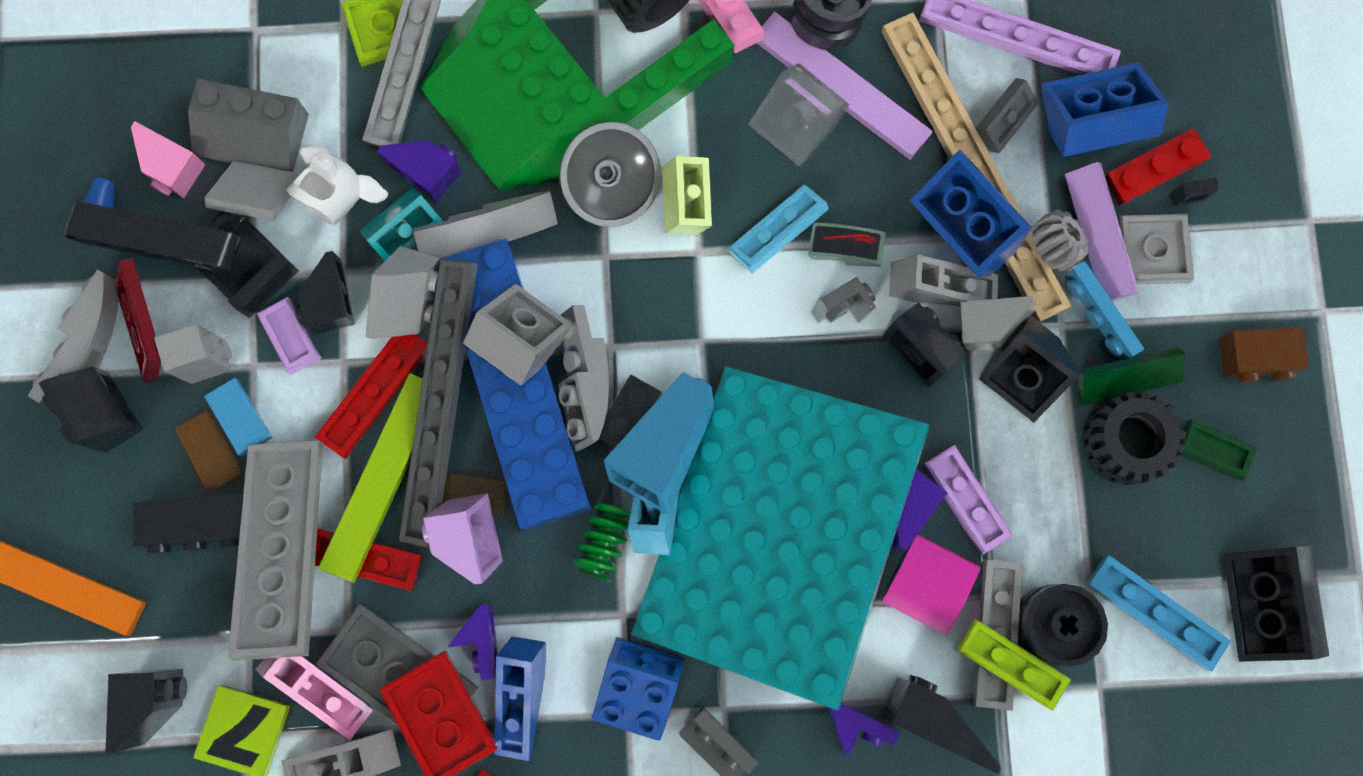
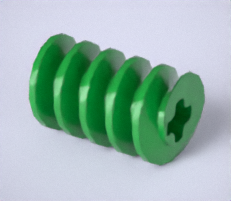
(603, 541)

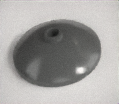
(632, 176)

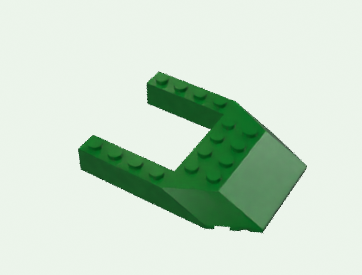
(523, 97)

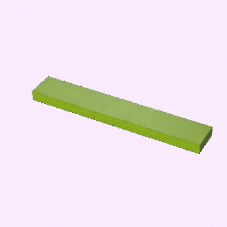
(375, 488)

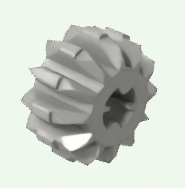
(1059, 240)

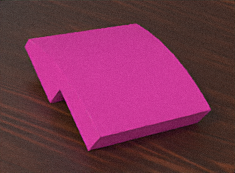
(931, 584)

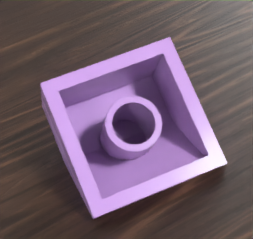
(464, 536)

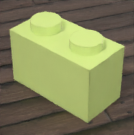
(686, 195)

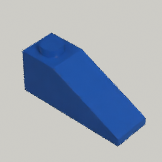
(518, 696)

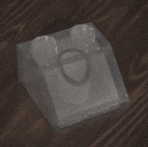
(798, 113)

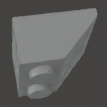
(402, 294)
(516, 333)

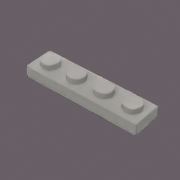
(1001, 613)

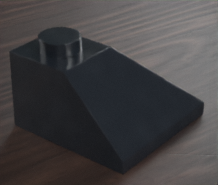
(1031, 370)

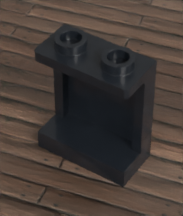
(258, 268)

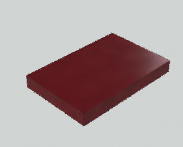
(137, 320)

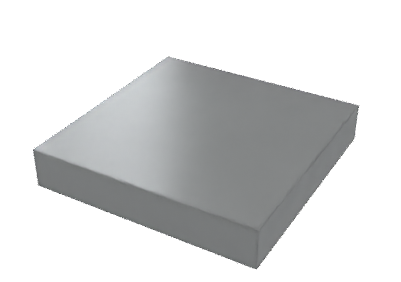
(251, 191)
(1158, 247)

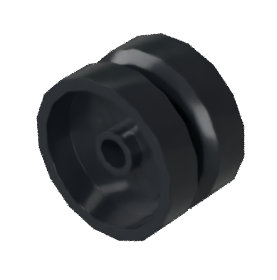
(828, 22)
(1082, 626)

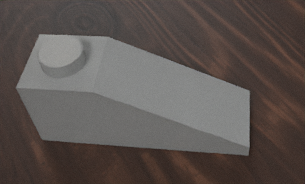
(939, 282)
(357, 757)

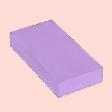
(288, 336)

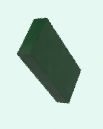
(1218, 450)

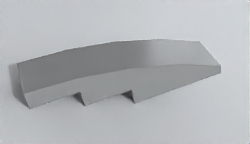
(493, 223)

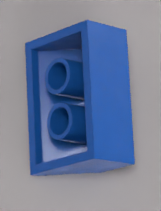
(1103, 109)
(971, 215)

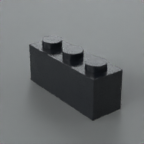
(187, 523)

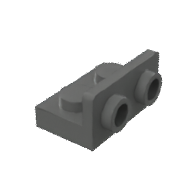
(852, 295)
(717, 745)

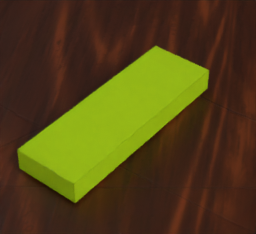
(1013, 664)

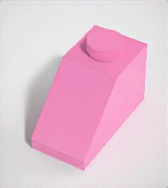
(165, 162)

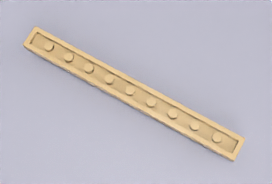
(957, 133)

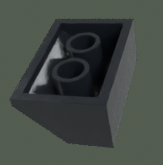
(1276, 605)

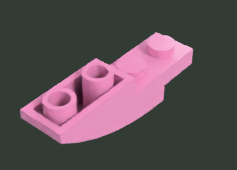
(735, 20)

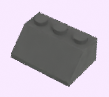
(245, 125)

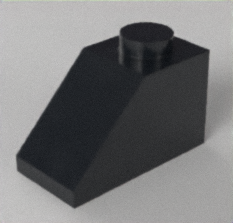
(325, 297)

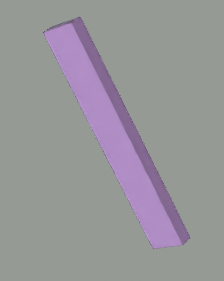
(1019, 36)
(865, 101)

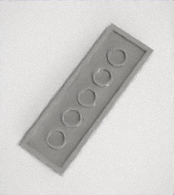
(276, 551)

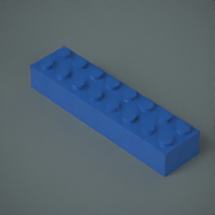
(525, 418)

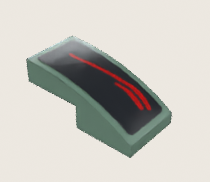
(847, 243)

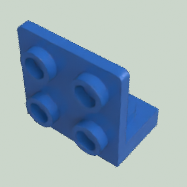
(638, 689)

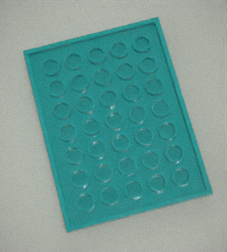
(782, 535)

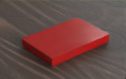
(438, 717)

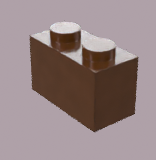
(1263, 354)

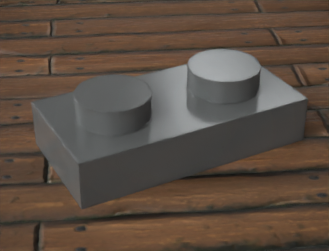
(1007, 115)

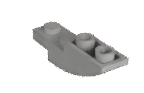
(88, 328)
(587, 385)

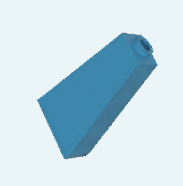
(663, 443)

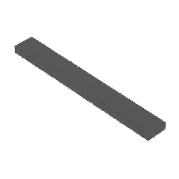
(438, 396)

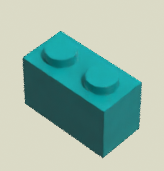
(396, 223)

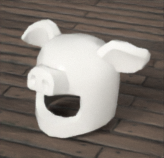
(331, 186)

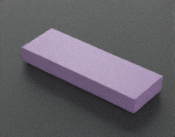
(968, 500)

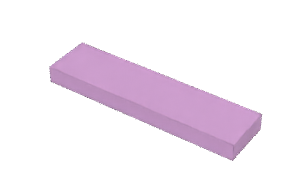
(1102, 229)

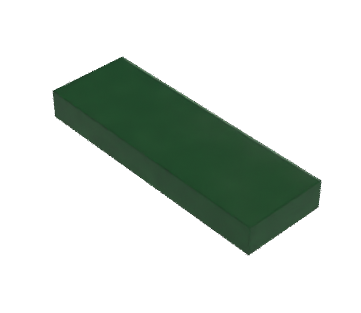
(1131, 375)

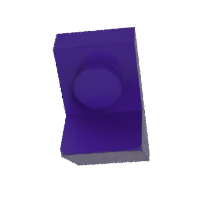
(480, 630)
(849, 722)

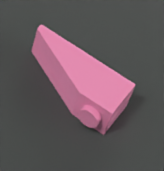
(316, 693)

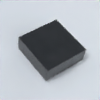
(1194, 191)

